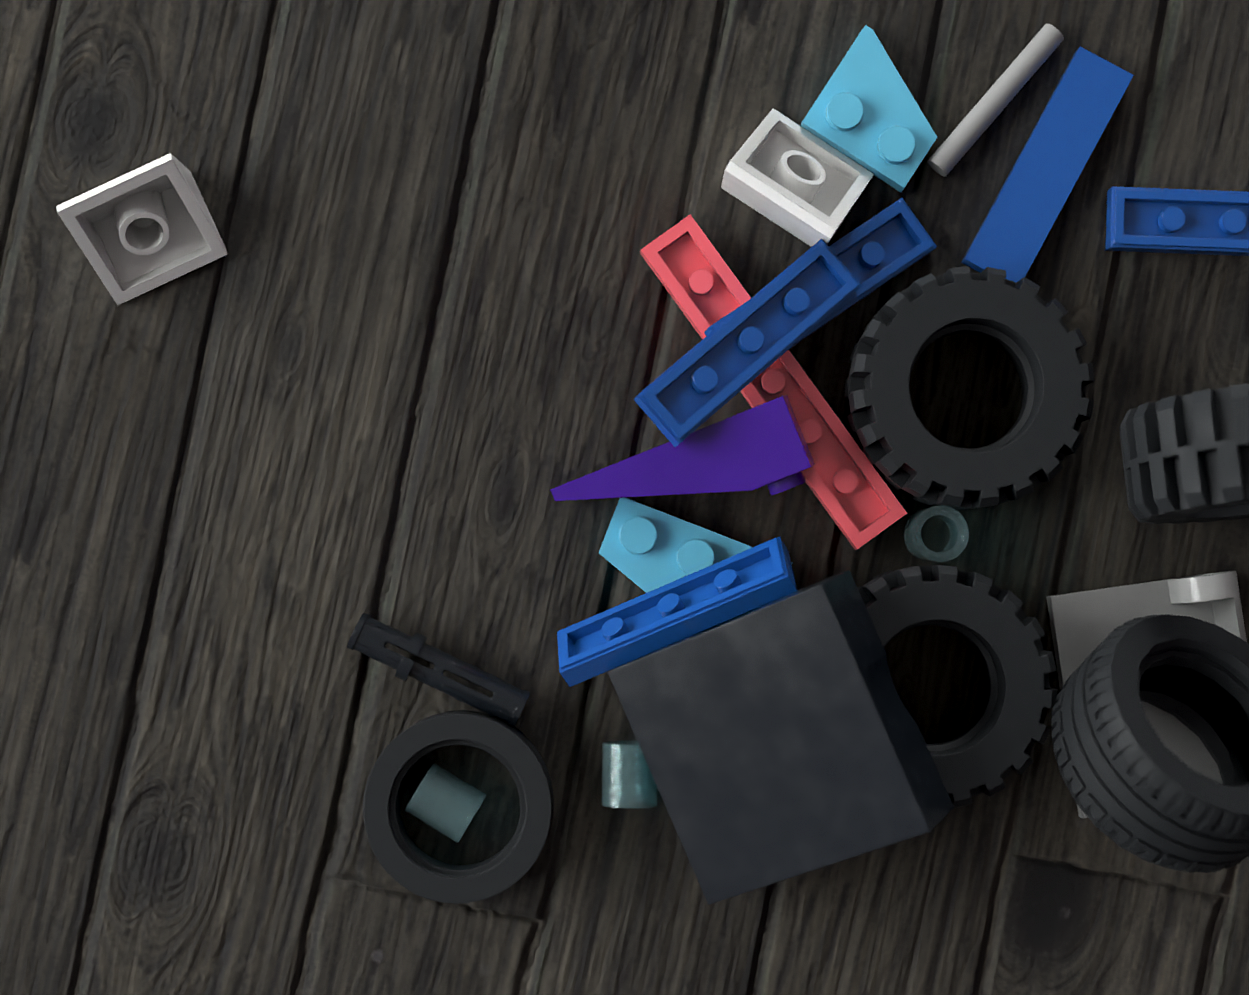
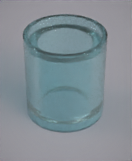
(958, 534)
(626, 776)
(445, 802)

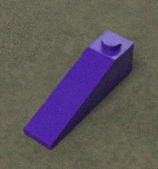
(728, 456)

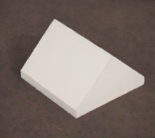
(795, 179)
(144, 228)

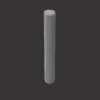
(995, 100)

